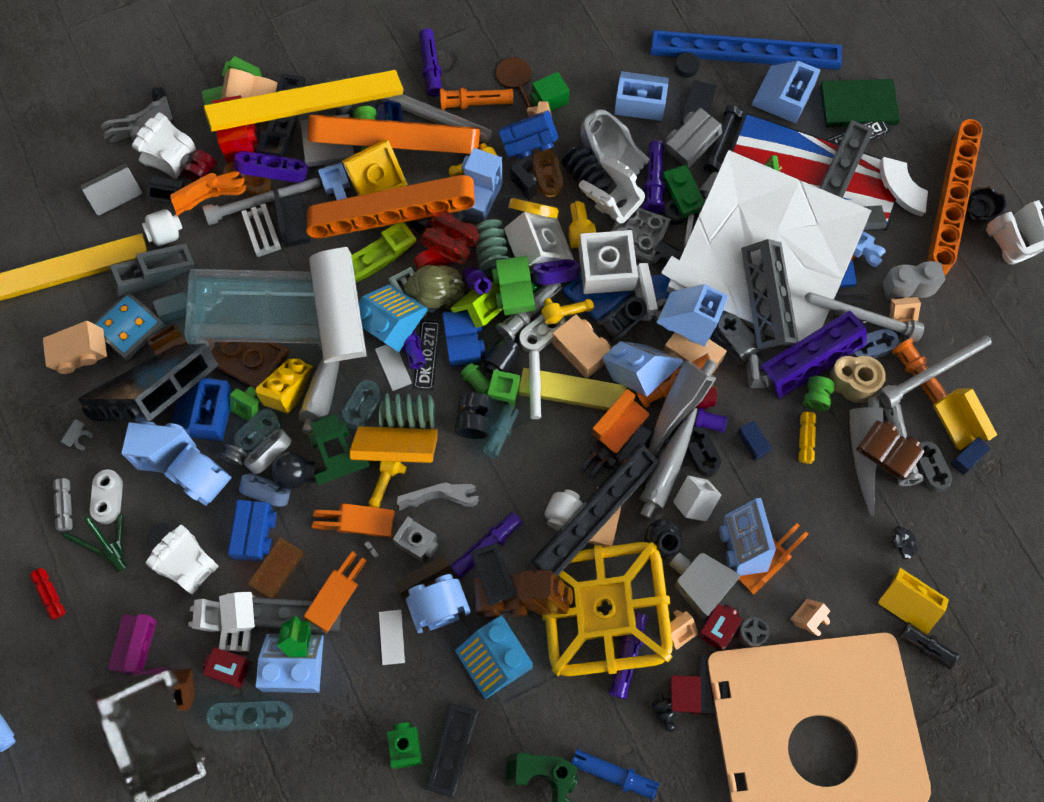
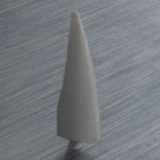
(319, 394)
(685, 394)
(860, 423)
(664, 475)

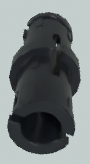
(929, 645)

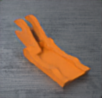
(206, 187)
(357, 520)
(780, 558)
(334, 595)

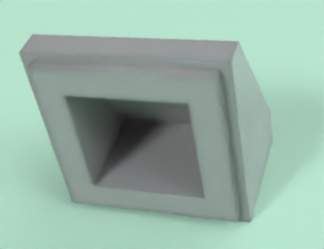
(755, 375)

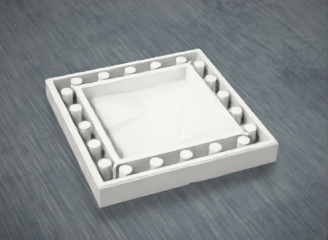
(763, 204)

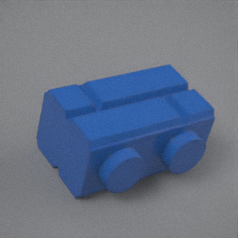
(529, 134)
(251, 531)

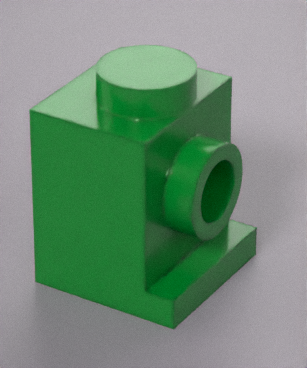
(412, 754)

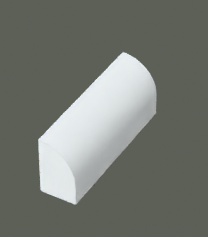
(337, 305)

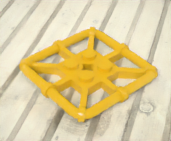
(620, 619)

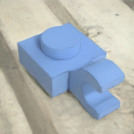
(334, 180)
(869, 250)

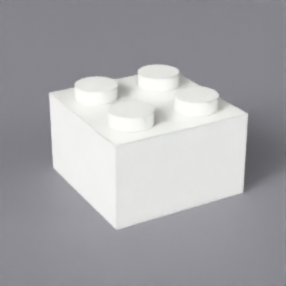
(608, 262)

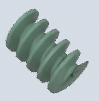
(490, 245)
(407, 410)

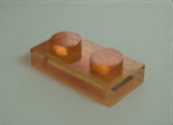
(276, 568)

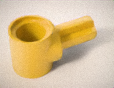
(580, 223)

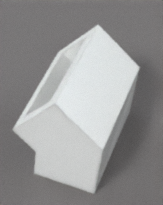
(236, 612)

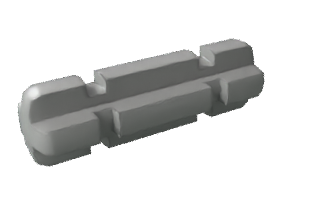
(62, 504)

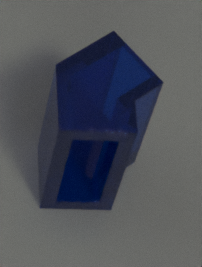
(389, 111)

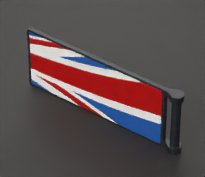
(800, 157)

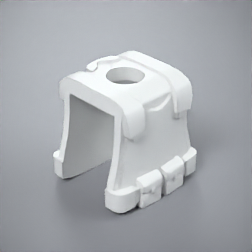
(163, 146)
(625, 189)
(1006, 233)
(181, 560)

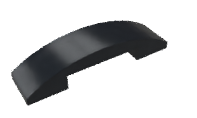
(280, 131)

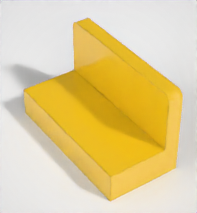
(964, 418)
(914, 601)

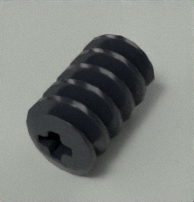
(583, 167)

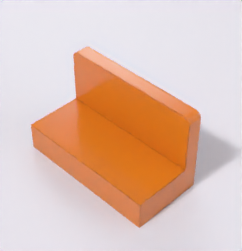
(620, 422)

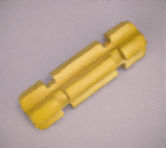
(807, 437)

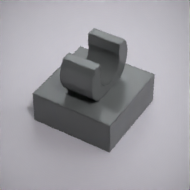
(72, 433)

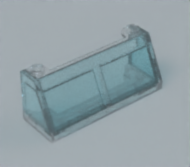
(251, 307)

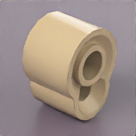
(857, 377)

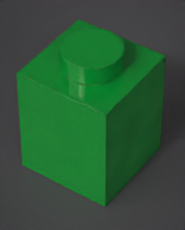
(550, 90)

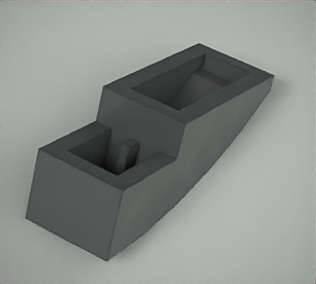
(150, 269)

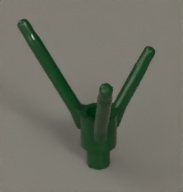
(110, 552)

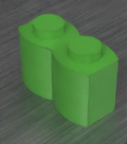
(515, 285)

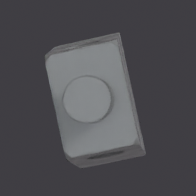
(703, 582)

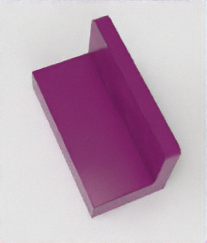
(132, 644)

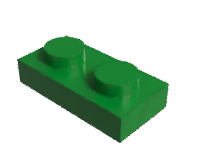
(684, 191)

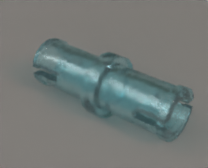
(501, 431)

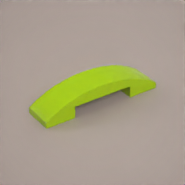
(383, 251)

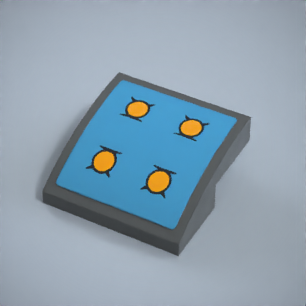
(128, 326)

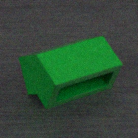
(295, 637)

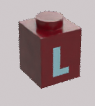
(720, 627)
(226, 667)

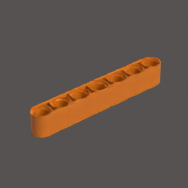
(400, 134)
(965, 143)
(390, 206)

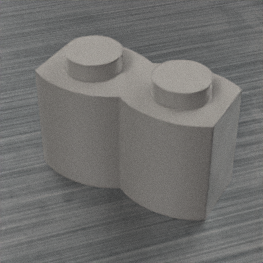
(913, 281)

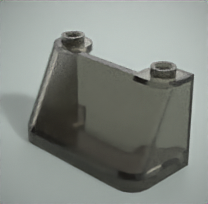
(147, 734)

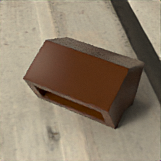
(166, 339)

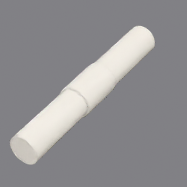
(534, 385)

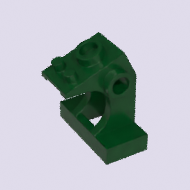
(326, 429)
(522, 767)

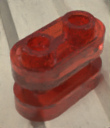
(450, 237)

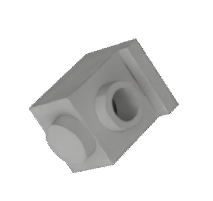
(420, 550)

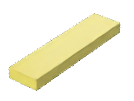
(574, 390)

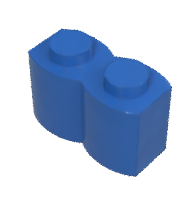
(462, 339)

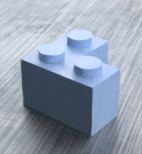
(488, 179)

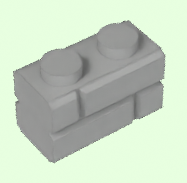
(693, 137)

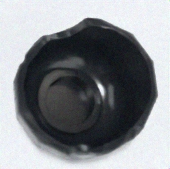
(985, 205)

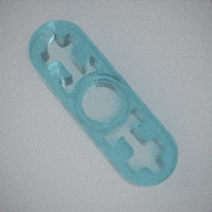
(228, 708)

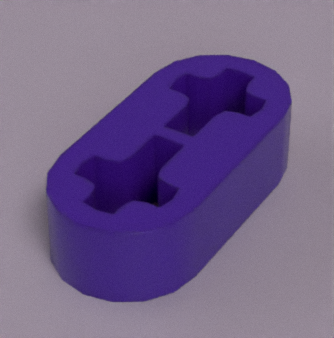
(556, 272)

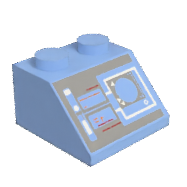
(640, 366)
(748, 539)
(289, 674)

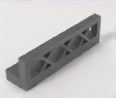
(778, 294)

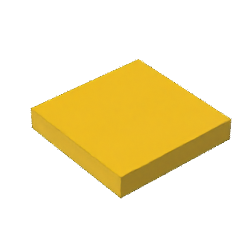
(374, 169)

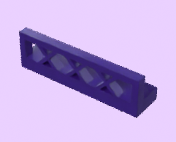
(814, 353)

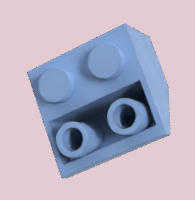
(786, 89)
(641, 96)
(693, 312)
(154, 446)

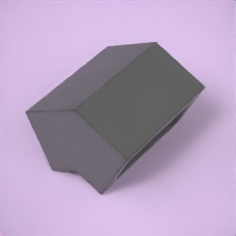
(171, 305)

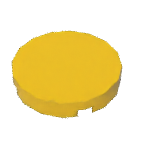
(534, 208)

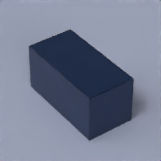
(754, 440)
(970, 455)

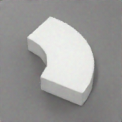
(898, 181)

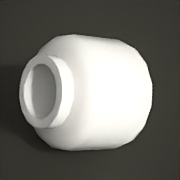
(161, 227)
(562, 508)

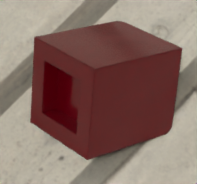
(685, 694)

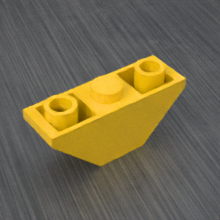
(285, 385)

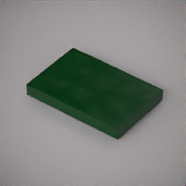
(859, 101)

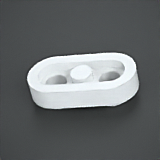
(540, 331)
(106, 495)

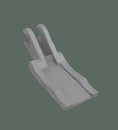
(133, 123)
(452, 492)

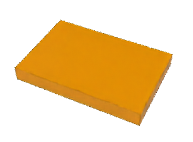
(394, 444)

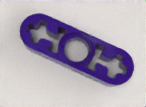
(257, 165)

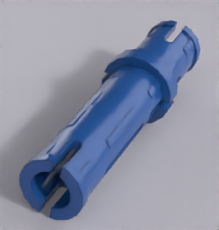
(612, 773)

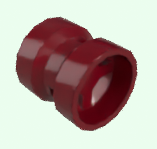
(199, 166)

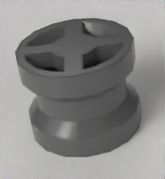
(756, 628)

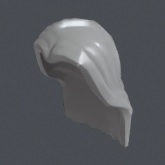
(611, 139)

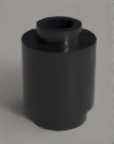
(501, 356)

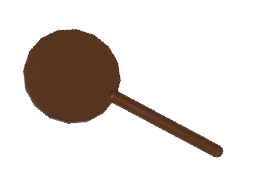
(514, 74)

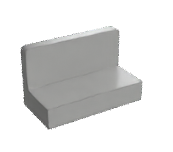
(111, 189)

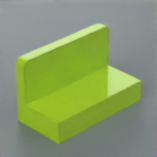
(480, 306)

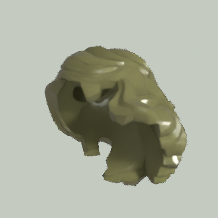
(436, 286)

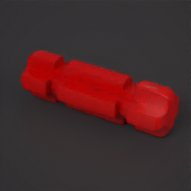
(47, 593)

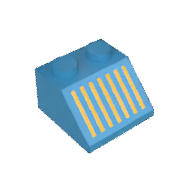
(390, 315)
(494, 657)

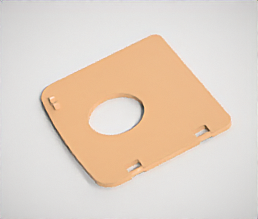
(839, 678)

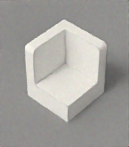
(697, 498)

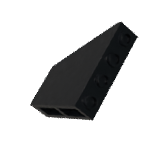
(149, 386)

